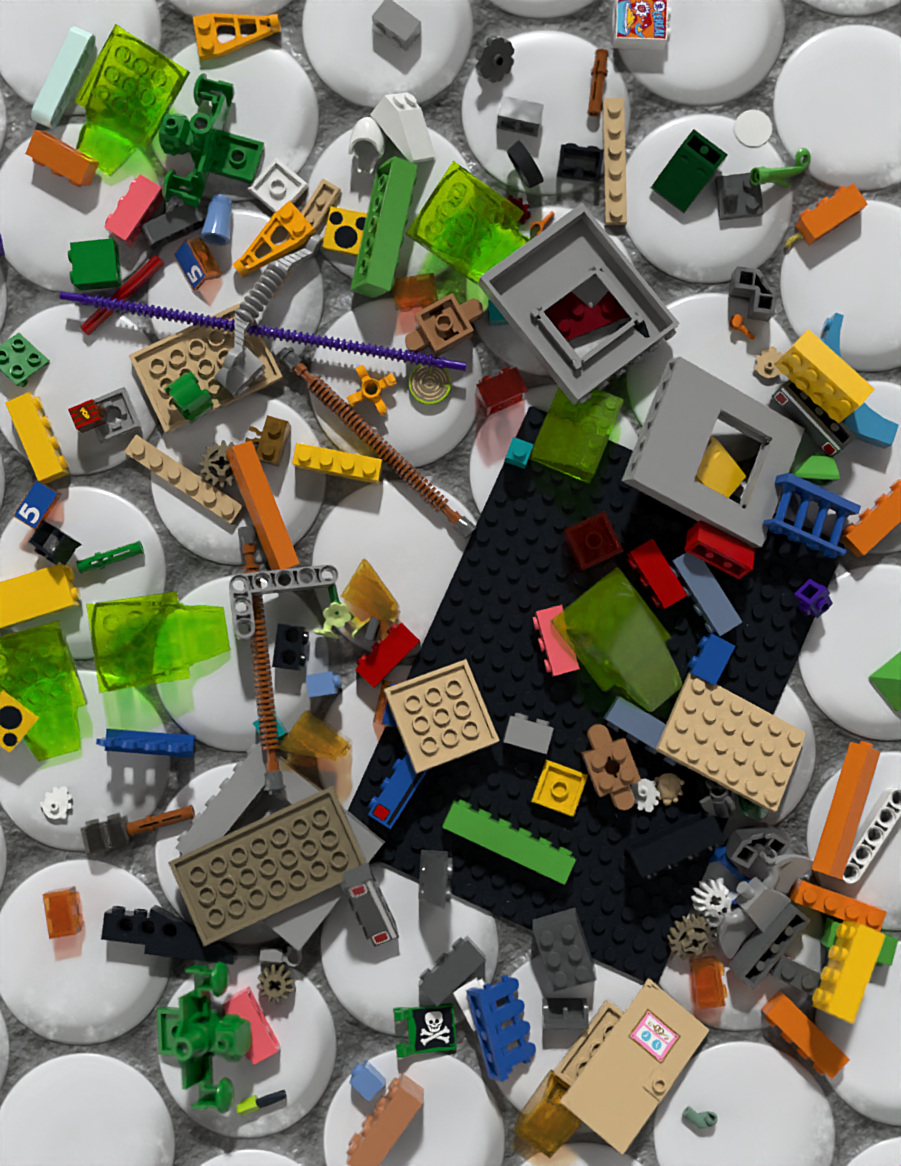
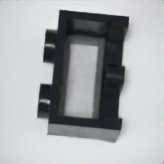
(580, 162)
(53, 543)

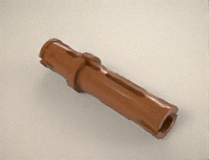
(598, 75)
(136, 827)

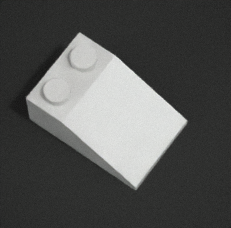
(405, 126)

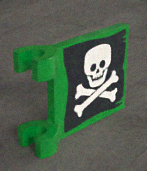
(429, 1029)

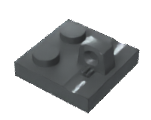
(738, 197)

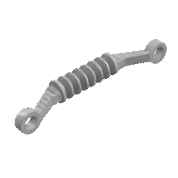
(264, 289)

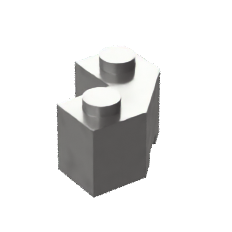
(751, 284)
(748, 841)

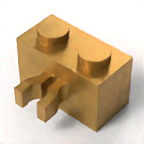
(272, 440)

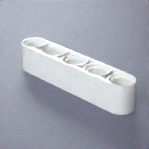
(881, 829)

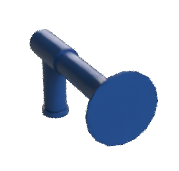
(721, 857)

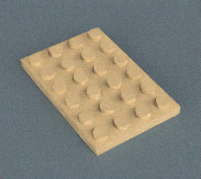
(202, 353)
(731, 742)

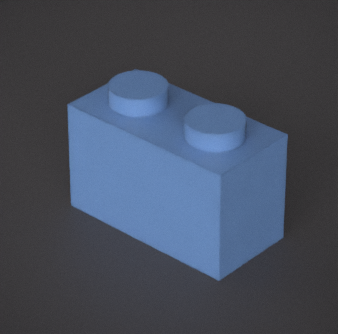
(323, 683)

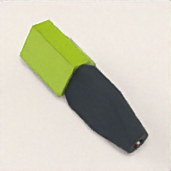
(255, 1104)

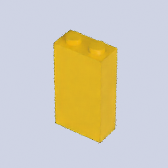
(37, 595)

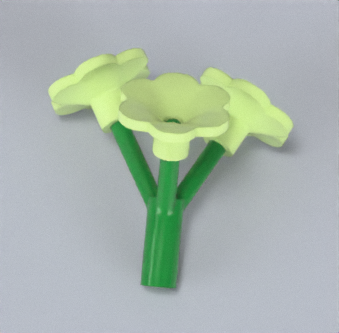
(337, 615)

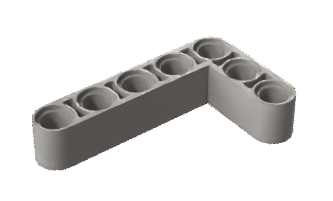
(273, 586)

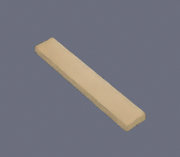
(315, 213)

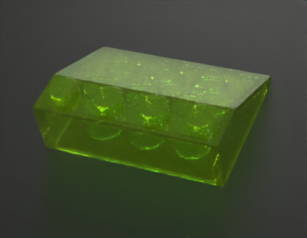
(576, 435)

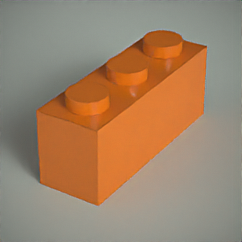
(62, 158)
(830, 213)

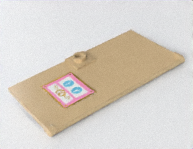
(634, 1066)

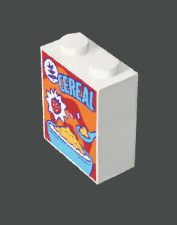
(641, 24)

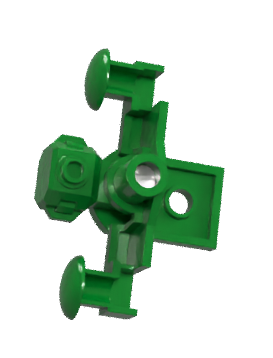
(207, 143)
(203, 1035)

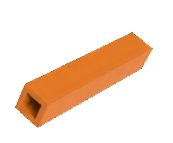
(262, 506)
(846, 809)

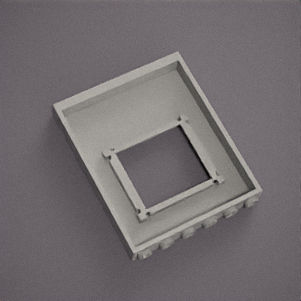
(552, 268)
(678, 435)
(234, 802)

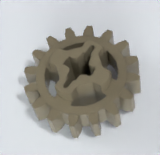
(208, 463)
(691, 937)

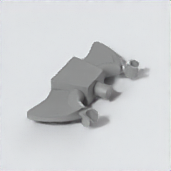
(759, 900)

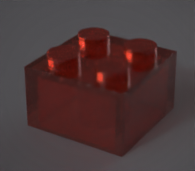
(500, 391)
(592, 541)

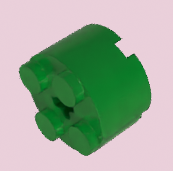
(189, 398)

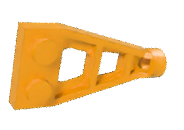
(207, 34)
(294, 223)

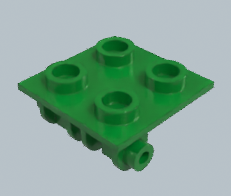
(20, 359)

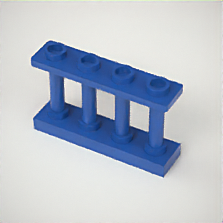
(826, 500)

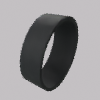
(525, 165)

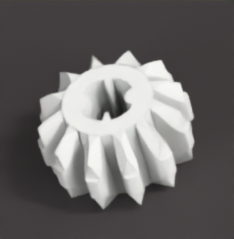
(710, 896)

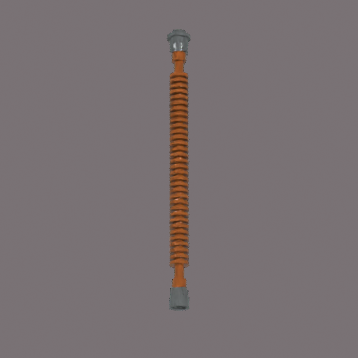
(293, 363)
(273, 775)

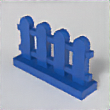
(148, 742)
(489, 1030)

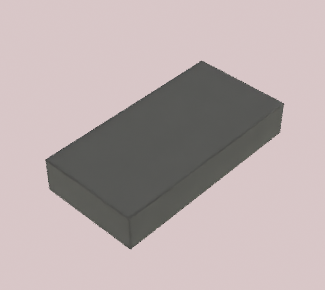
(373, 628)

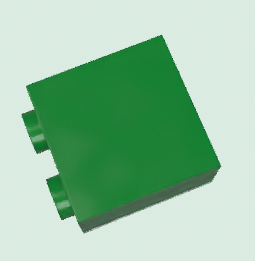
(95, 264)

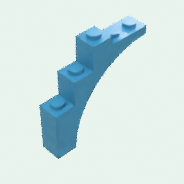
(864, 421)

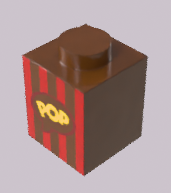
(88, 415)

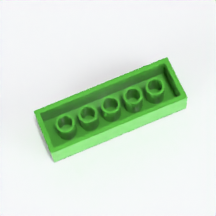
(384, 227)

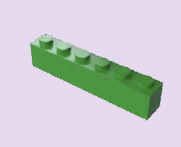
(509, 842)

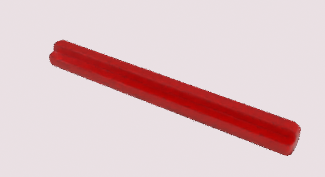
(124, 293)

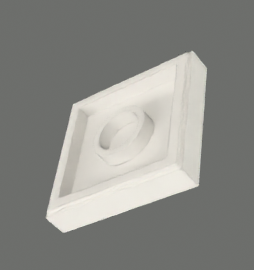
(277, 186)

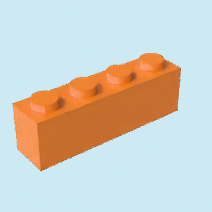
(874, 523)
(837, 904)
(805, 1034)

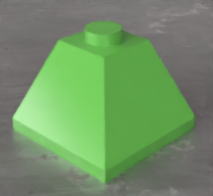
(818, 470)
(888, 681)

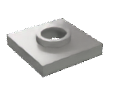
(121, 401)

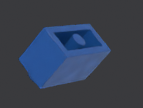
(710, 658)

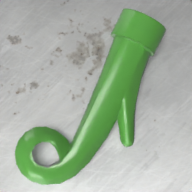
(765, 175)

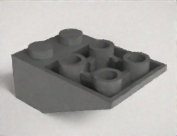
(433, 882)

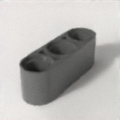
(172, 226)

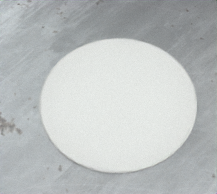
(753, 128)

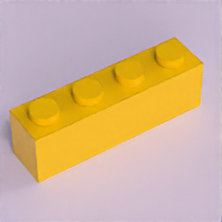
(37, 438)
(337, 463)

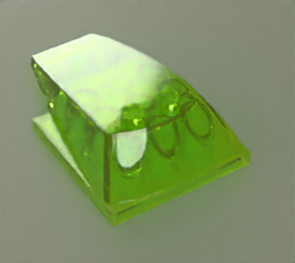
(126, 99)
(467, 224)
(152, 639)
(620, 641)
(44, 679)

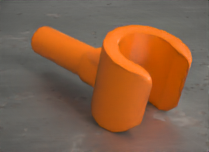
(542, 223)
(736, 324)

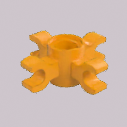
(356, 398)

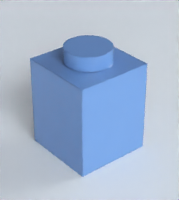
(367, 1080)

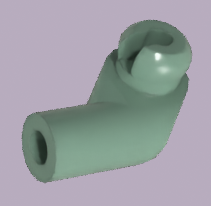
(700, 1120)

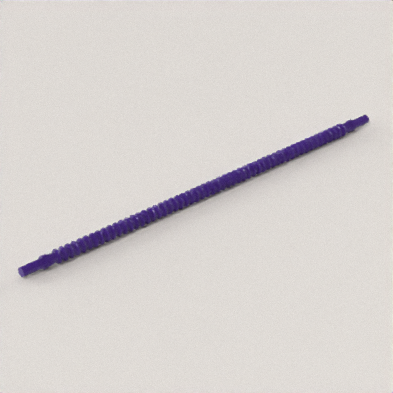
(96, 301)

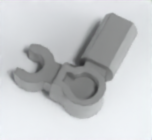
(278, 956)

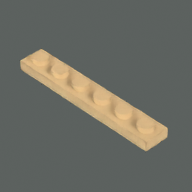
(614, 161)
(184, 479)

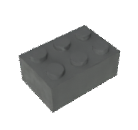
(564, 949)

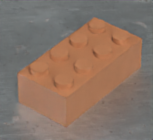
(386, 1123)

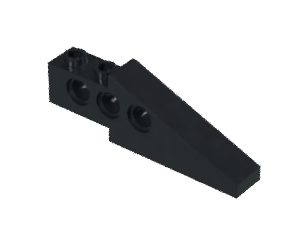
(183, 944)

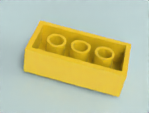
(824, 376)
(848, 970)

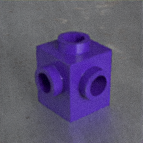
(813, 598)

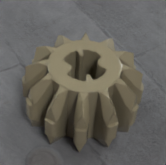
(275, 991)

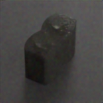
(105, 834)

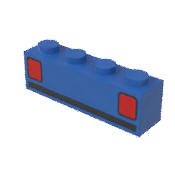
(395, 792)

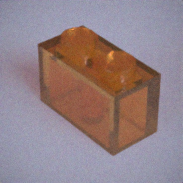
(414, 292)
(63, 912)
(707, 982)

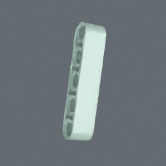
(63, 77)

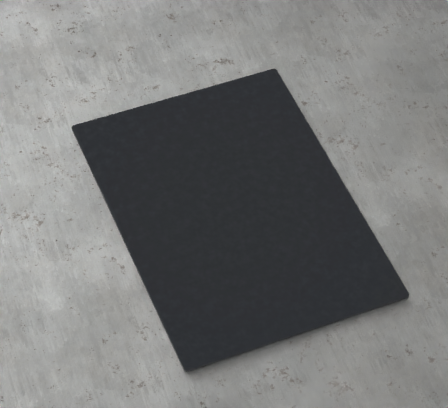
(508, 573)

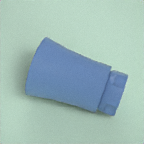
(217, 221)

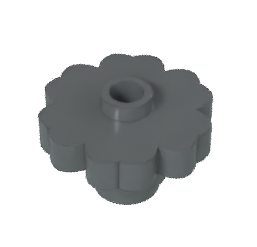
(494, 58)

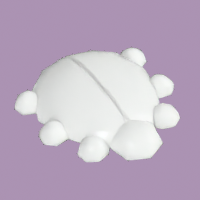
(645, 794)
(56, 803)

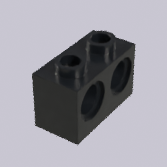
(283, 646)

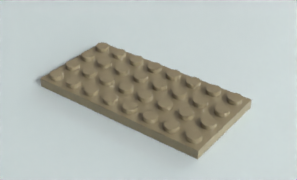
(267, 865)

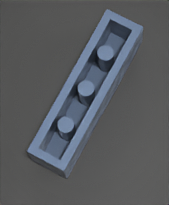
(706, 594)
(637, 725)

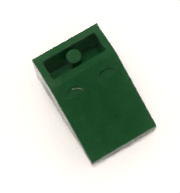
(689, 171)

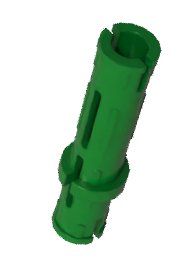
(85, 564)

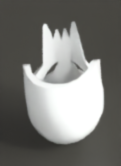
(368, 142)

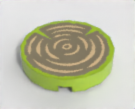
(429, 384)

